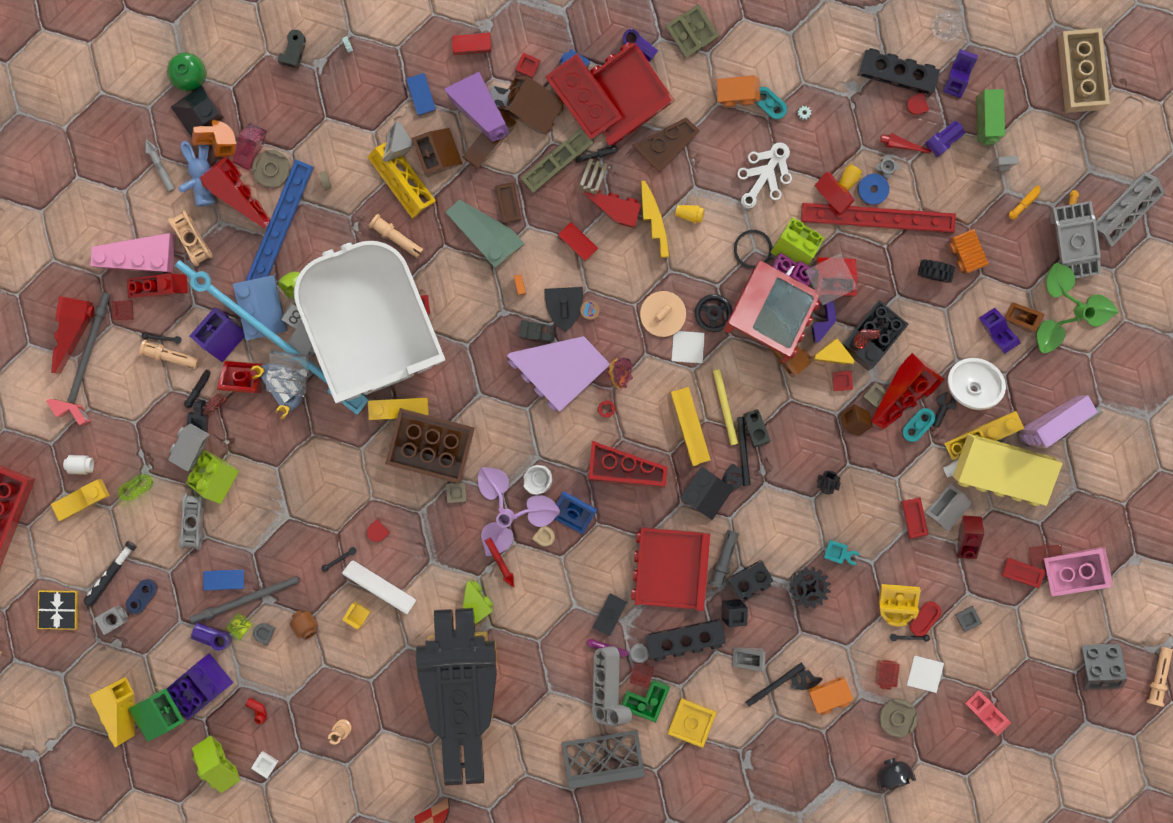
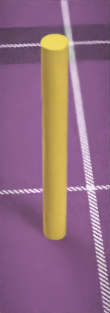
(725, 407)

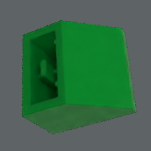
(156, 714)

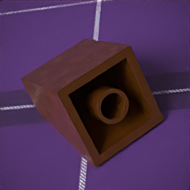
(532, 104)

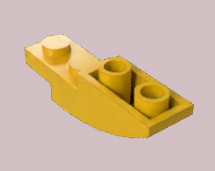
(992, 430)

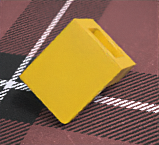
(356, 615)

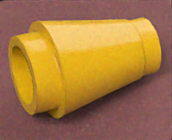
(850, 176)
(691, 213)

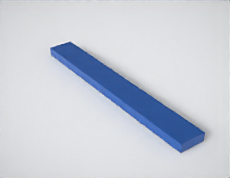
(280, 220)

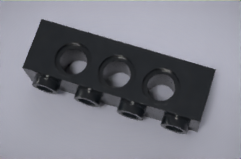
(869, 70)
(712, 627)

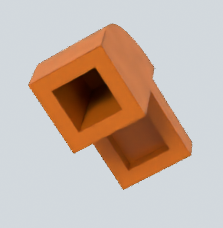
(217, 135)

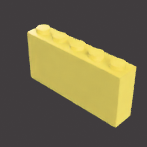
(1007, 470)

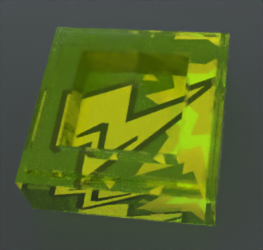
(239, 626)

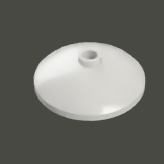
(979, 376)

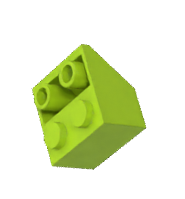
(798, 242)
(212, 477)

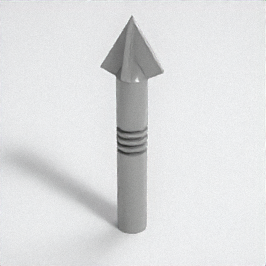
(151, 150)

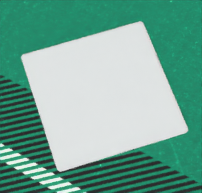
(688, 347)
(925, 674)

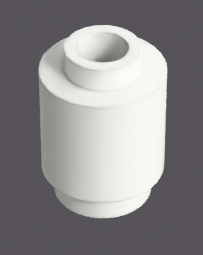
(78, 464)

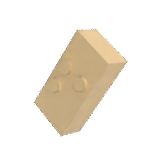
(1083, 70)

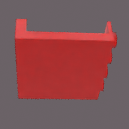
(633, 90)
(671, 568)

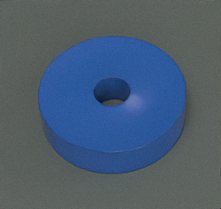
(873, 180)

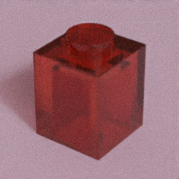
(887, 674)

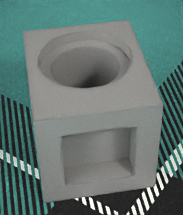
(104, 619)

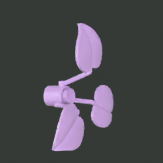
(540, 509)

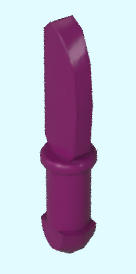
(595, 644)

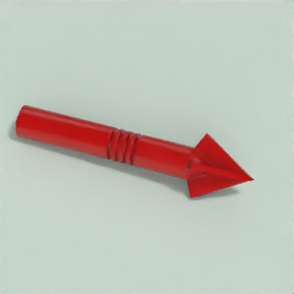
(508, 577)

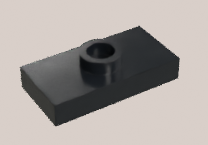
(610, 614)

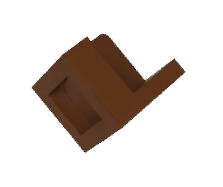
(856, 420)

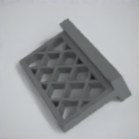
(603, 776)

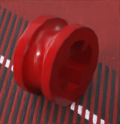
(607, 414)

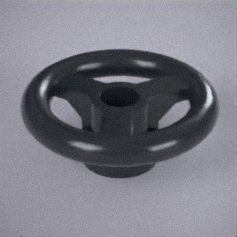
(701, 305)

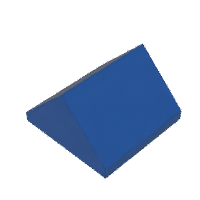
(574, 512)

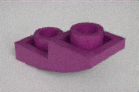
(792, 269)

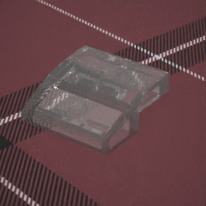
(831, 279)
(287, 373)

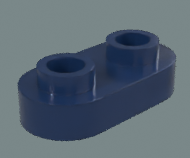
(141, 597)

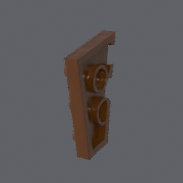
(667, 143)

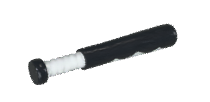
(96, 591)

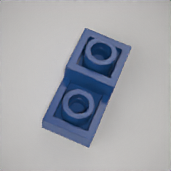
(223, 580)

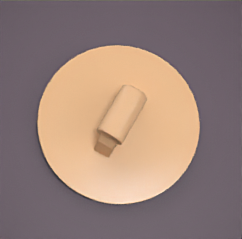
(663, 313)

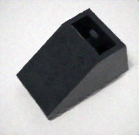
(890, 328)

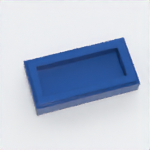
(421, 94)

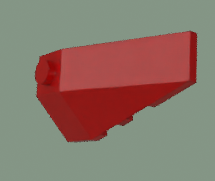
(224, 182)
(73, 319)
(909, 384)

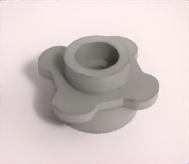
(892, 166)

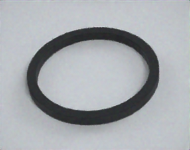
(752, 231)

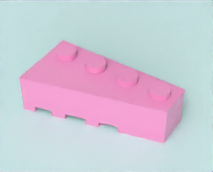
(140, 254)

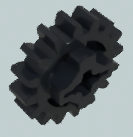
(803, 582)

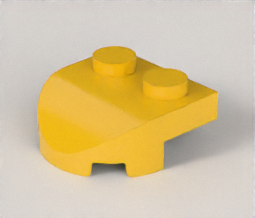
(899, 603)

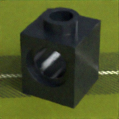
(734, 613)

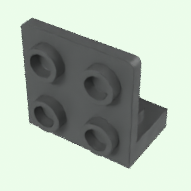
(1103, 667)

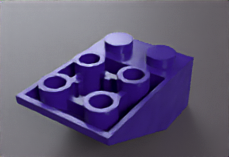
(199, 686)

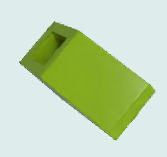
(475, 599)

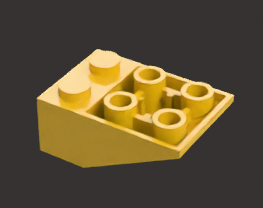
(112, 706)

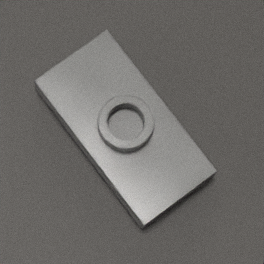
(1004, 163)

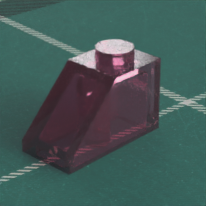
(249, 145)

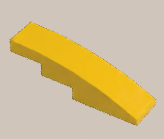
(652, 213)

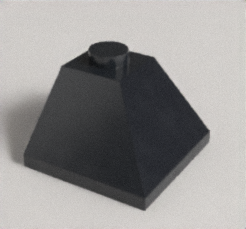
(196, 110)

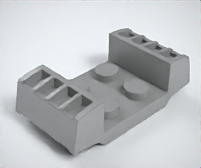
(1077, 238)

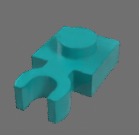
(838, 552)

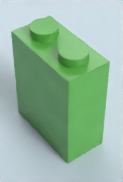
(990, 116)

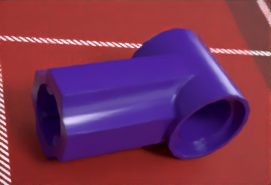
(647, 49)
(941, 141)
(210, 636)

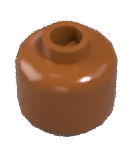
(303, 625)

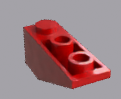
(619, 210)
(157, 285)

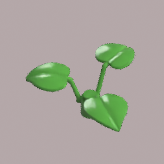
(1095, 311)

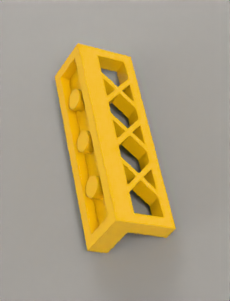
(398, 181)
(690, 426)

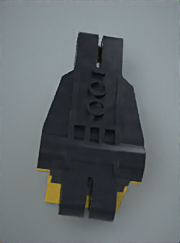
(458, 691)

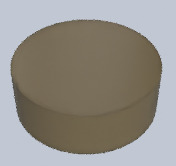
(325, 180)

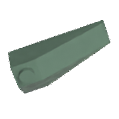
(488, 235)

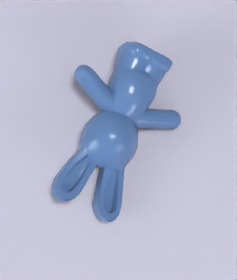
(196, 168)

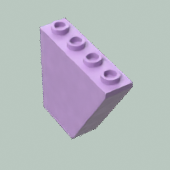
(560, 369)
(1057, 422)

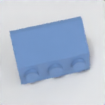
(261, 301)

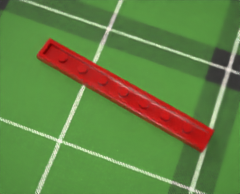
(879, 218)

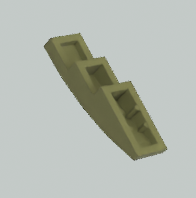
(557, 160)

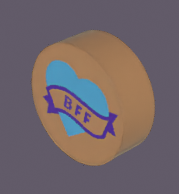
(589, 310)

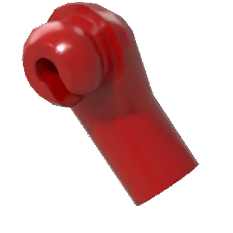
(259, 710)

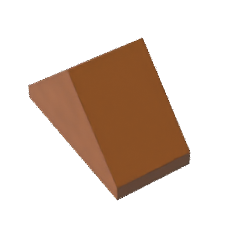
(1024, 317)

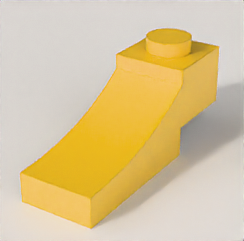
(80, 499)

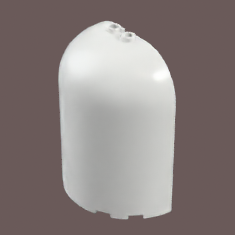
(365, 319)

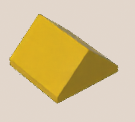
(833, 353)

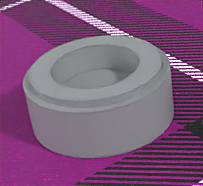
(639, 653)

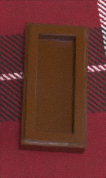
(508, 202)

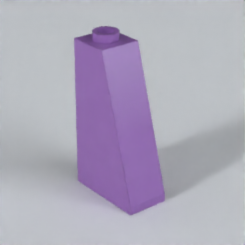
(478, 106)

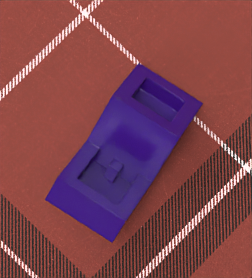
(959, 73)
(820, 329)
(998, 330)

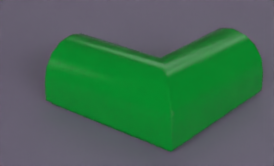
(650, 705)

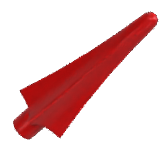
(895, 141)

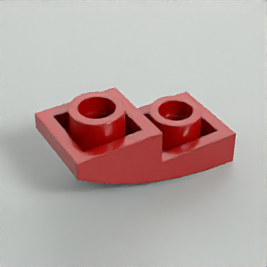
(834, 193)

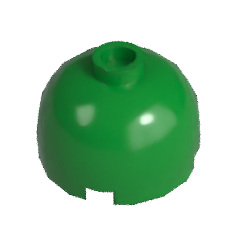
(186, 71)

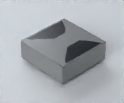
(500, 95)

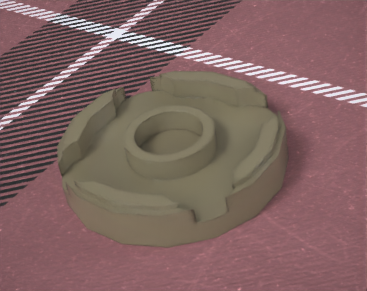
(271, 169)
(898, 718)

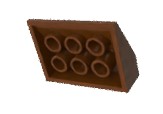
(430, 446)

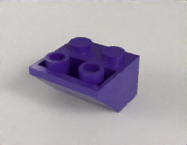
(218, 334)

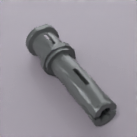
(721, 568)

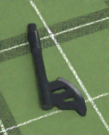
(744, 470)
(791, 674)

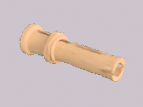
(387, 231)
(160, 352)
(1165, 653)
(340, 731)

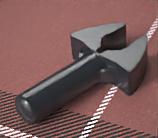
(943, 409)

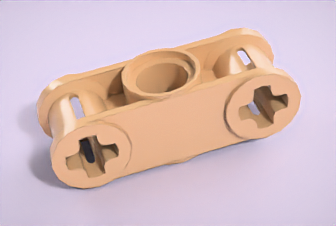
(184, 225)

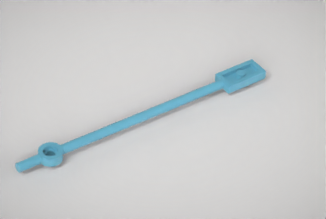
(354, 405)

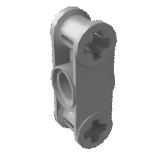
(191, 535)

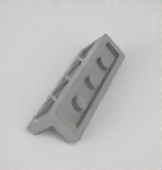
(1127, 206)

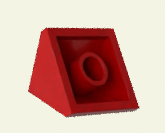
(238, 378)

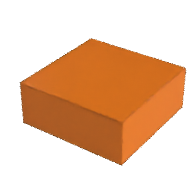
(519, 284)

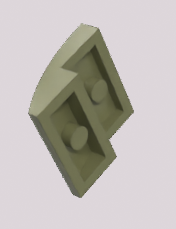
(692, 30)

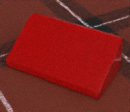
(471, 44)
(578, 241)

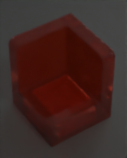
(641, 674)

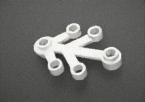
(766, 172)

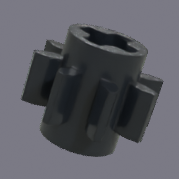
(828, 482)

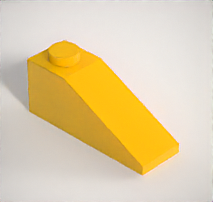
(390, 408)

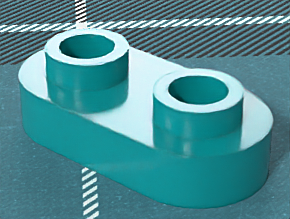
(770, 103)
(918, 425)

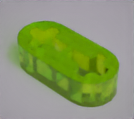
(133, 483)

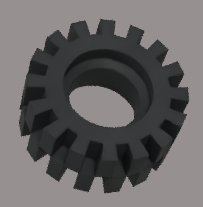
(936, 271)

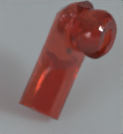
(864, 335)

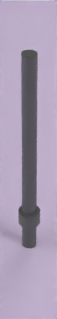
(100, 311)
(210, 612)

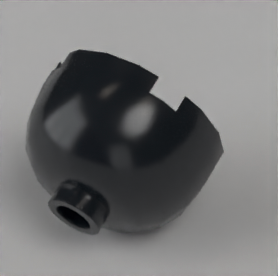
(894, 775)

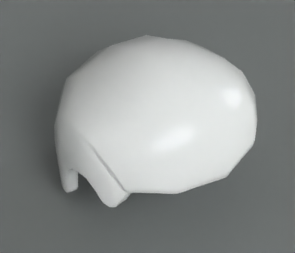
(537, 479)

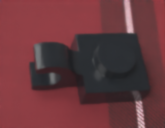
(197, 417)

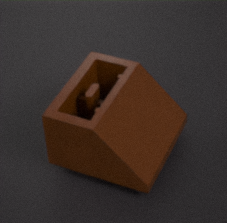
(436, 151)

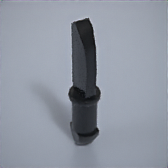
(602, 152)
(197, 389)

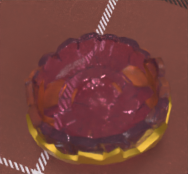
(619, 372)

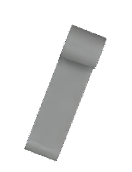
(606, 689)

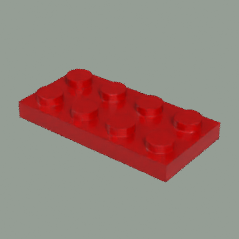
(583, 96)

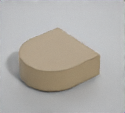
(545, 536)

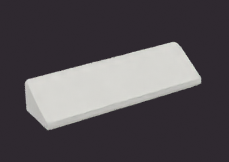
(379, 587)

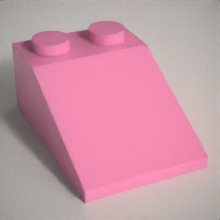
(1078, 571)

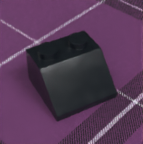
(707, 493)

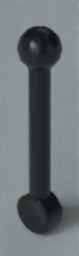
(177, 339)
(352, 551)
(893, 637)

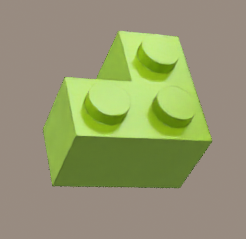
(213, 765)

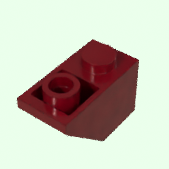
(970, 537)

